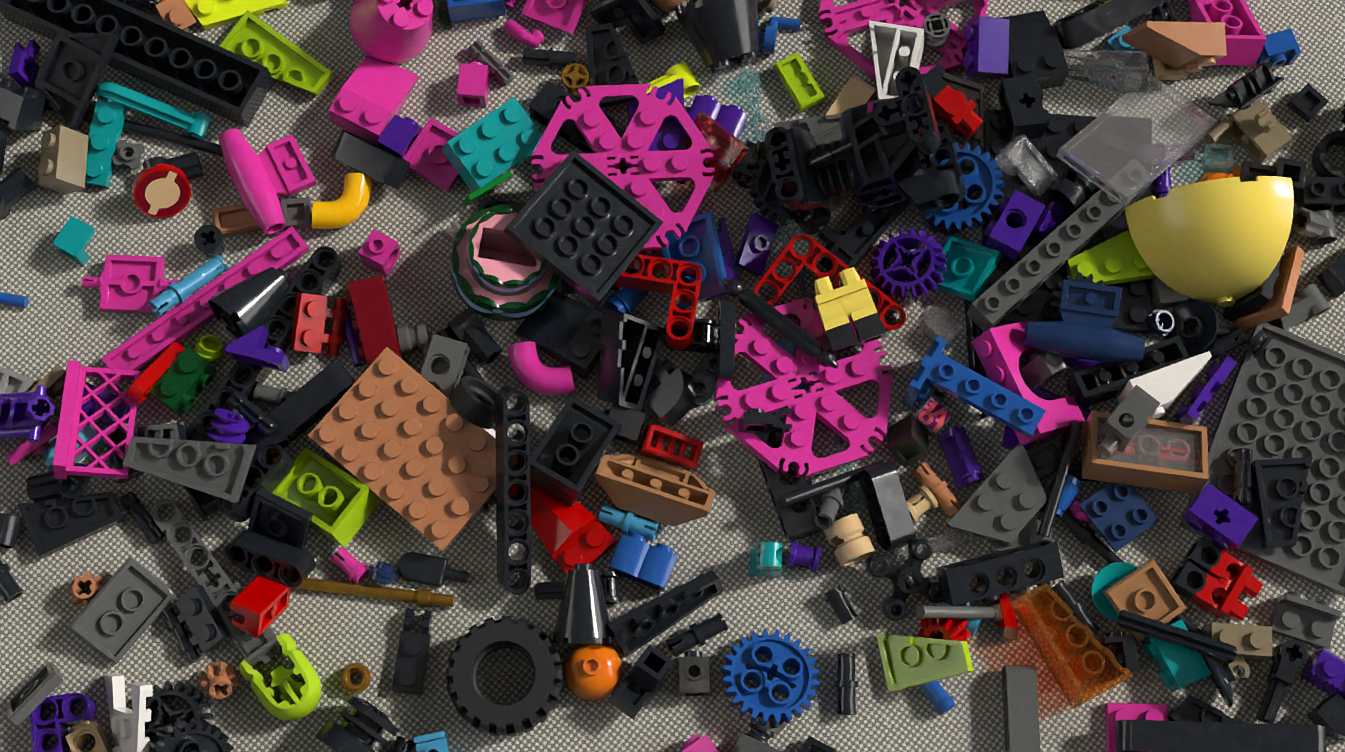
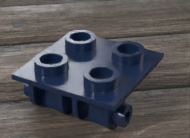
(1118, 514)

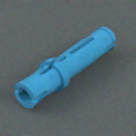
(181, 290)

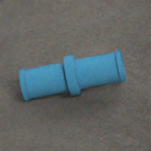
(628, 522)

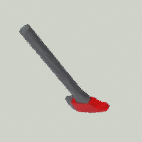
(1000, 611)

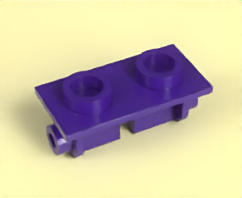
(960, 457)

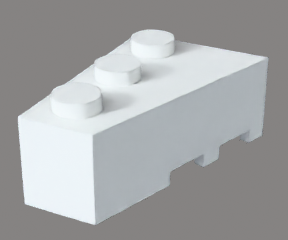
(893, 50)

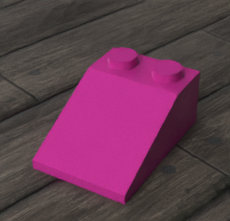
(1242, 31)
(372, 98)

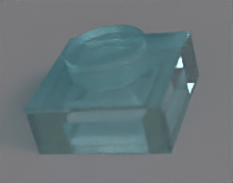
(1218, 158)

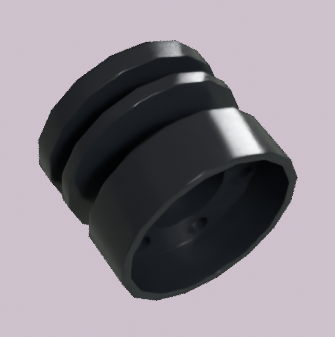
(358, 729)

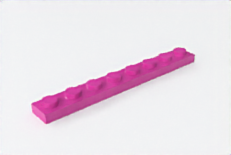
(195, 312)

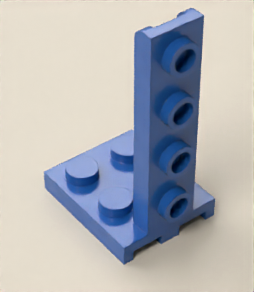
(973, 390)

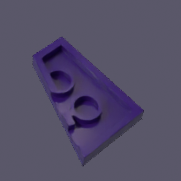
(1202, 392)

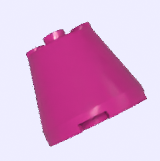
(391, 28)

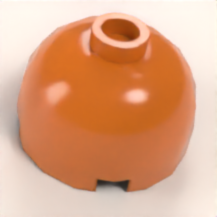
(592, 671)

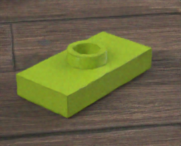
(798, 82)

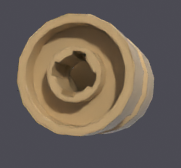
(849, 540)

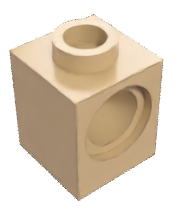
(82, 732)

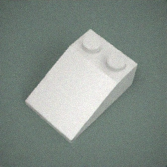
(1168, 382)

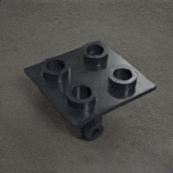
(1248, 88)

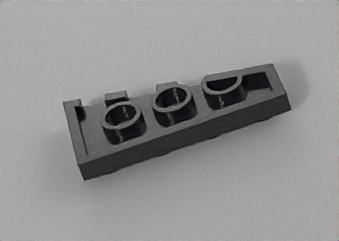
(657, 616)

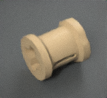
(920, 503)

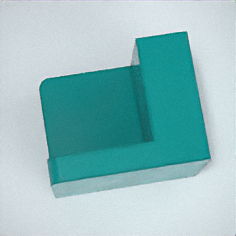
(74, 239)

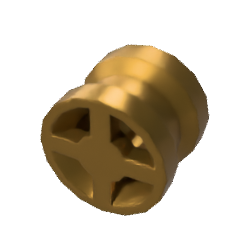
(573, 73)

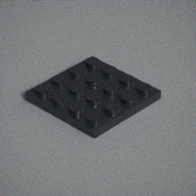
(583, 227)

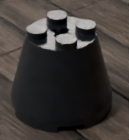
(721, 30)

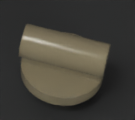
(1220, 133)

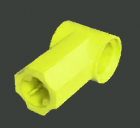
(678, 71)

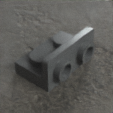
(1304, 619)

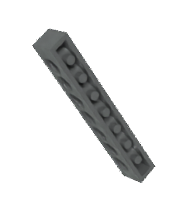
(1046, 259)

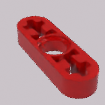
(150, 377)

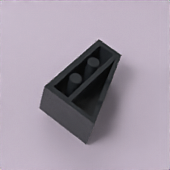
(21, 107)
(627, 358)

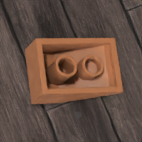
(1180, 43)

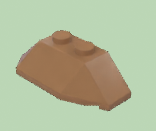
(654, 489)

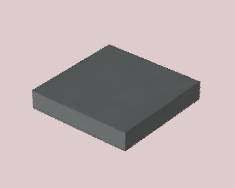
(34, 693)

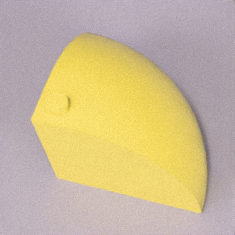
(1214, 235)

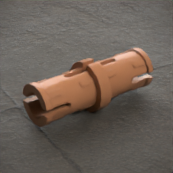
(939, 489)

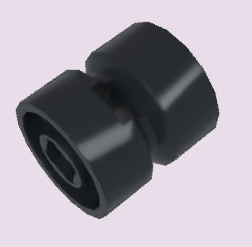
(1071, 190)

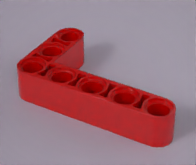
(809, 261)
(672, 285)

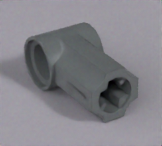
(1316, 225)
(1305, 305)

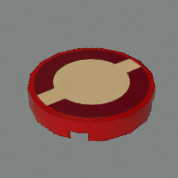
(161, 190)

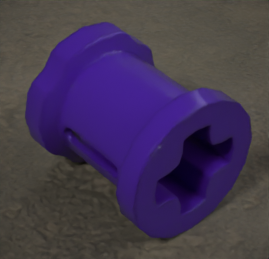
(804, 556)

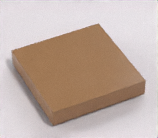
(1146, 594)

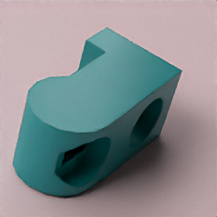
(766, 559)

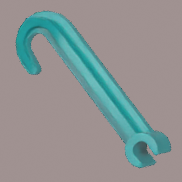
(194, 125)

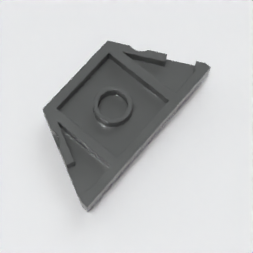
(1003, 501)

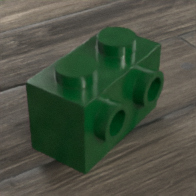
(183, 382)

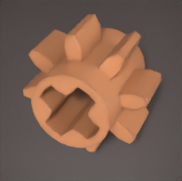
(80, 584)
(219, 680)

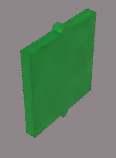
(487, 189)

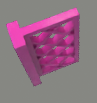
(70, 423)

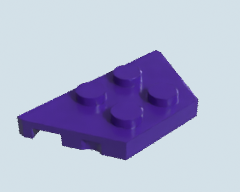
(671, 133)

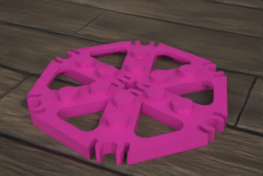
(856, 17)
(635, 143)
(819, 402)

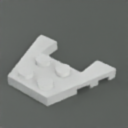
(128, 724)

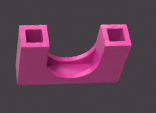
(1000, 355)

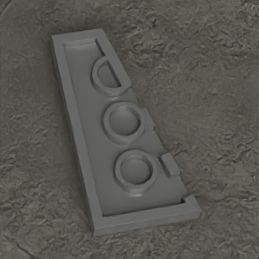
(201, 465)

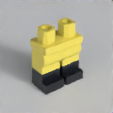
(846, 302)

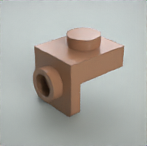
(175, 13)

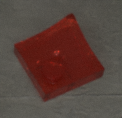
(725, 147)

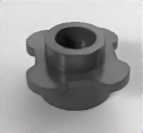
(131, 162)

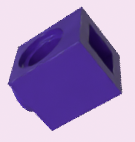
(399, 135)

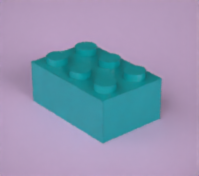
(493, 145)

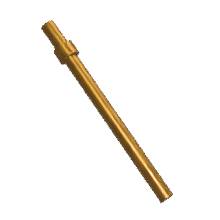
(423, 597)

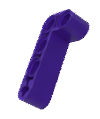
(59, 723)

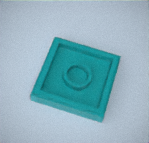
(967, 268)

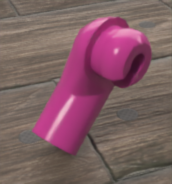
(520, 34)

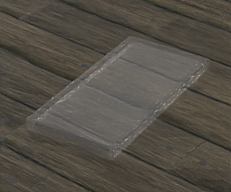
(1136, 140)

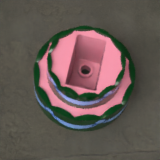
(497, 273)

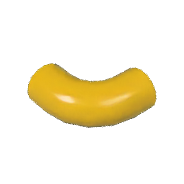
(347, 207)

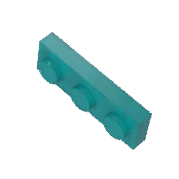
(102, 142)

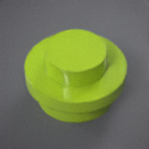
(210, 348)

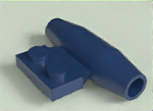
(1085, 326)

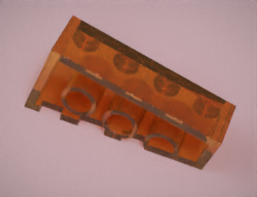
(1068, 647)

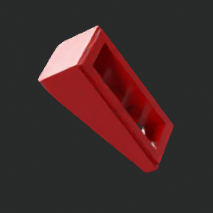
(668, 456)

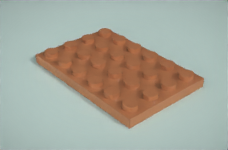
(412, 448)

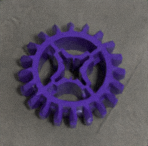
(925, 251)

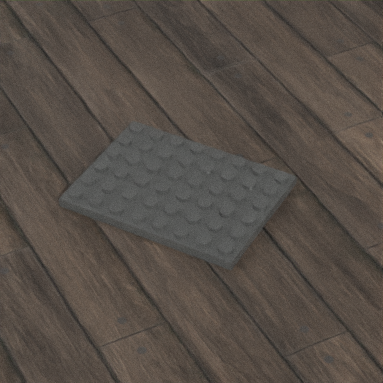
(1281, 408)

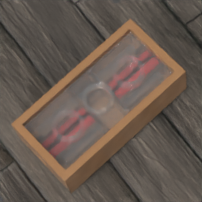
(1160, 457)

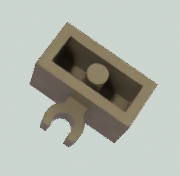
(1259, 132)
(63, 159)
(1251, 641)

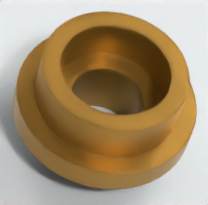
(349, 671)

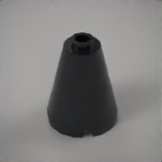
(249, 301)
(582, 609)

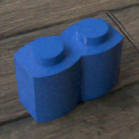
(643, 561)

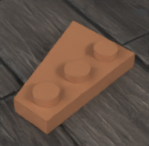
(1283, 292)

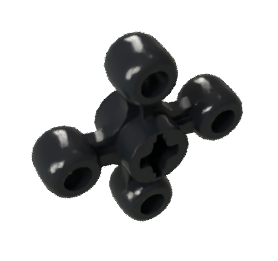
(903, 589)

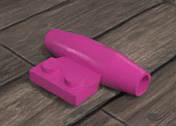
(262, 177)

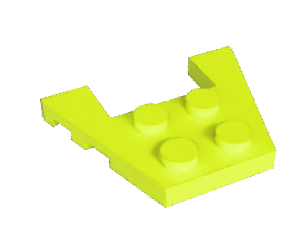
(224, 12)

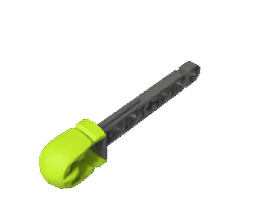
(297, 698)

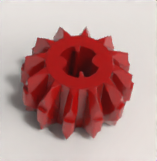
(944, 629)

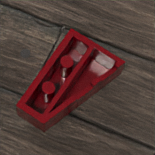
(373, 317)

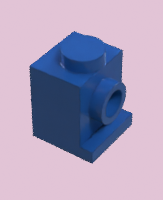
(1280, 48)

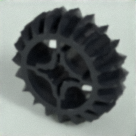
(159, 701)

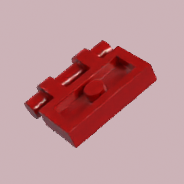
(310, 323)

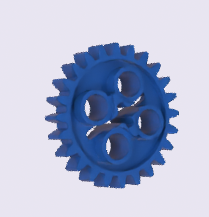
(982, 179)
(760, 700)

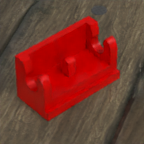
(260, 605)

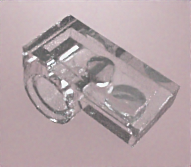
(1023, 159)

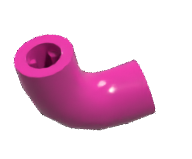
(535, 375)

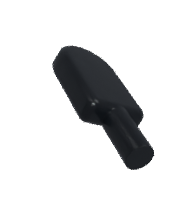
(428, 570)

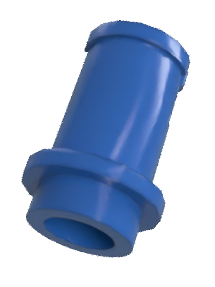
(938, 697)

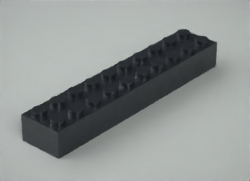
(155, 53)

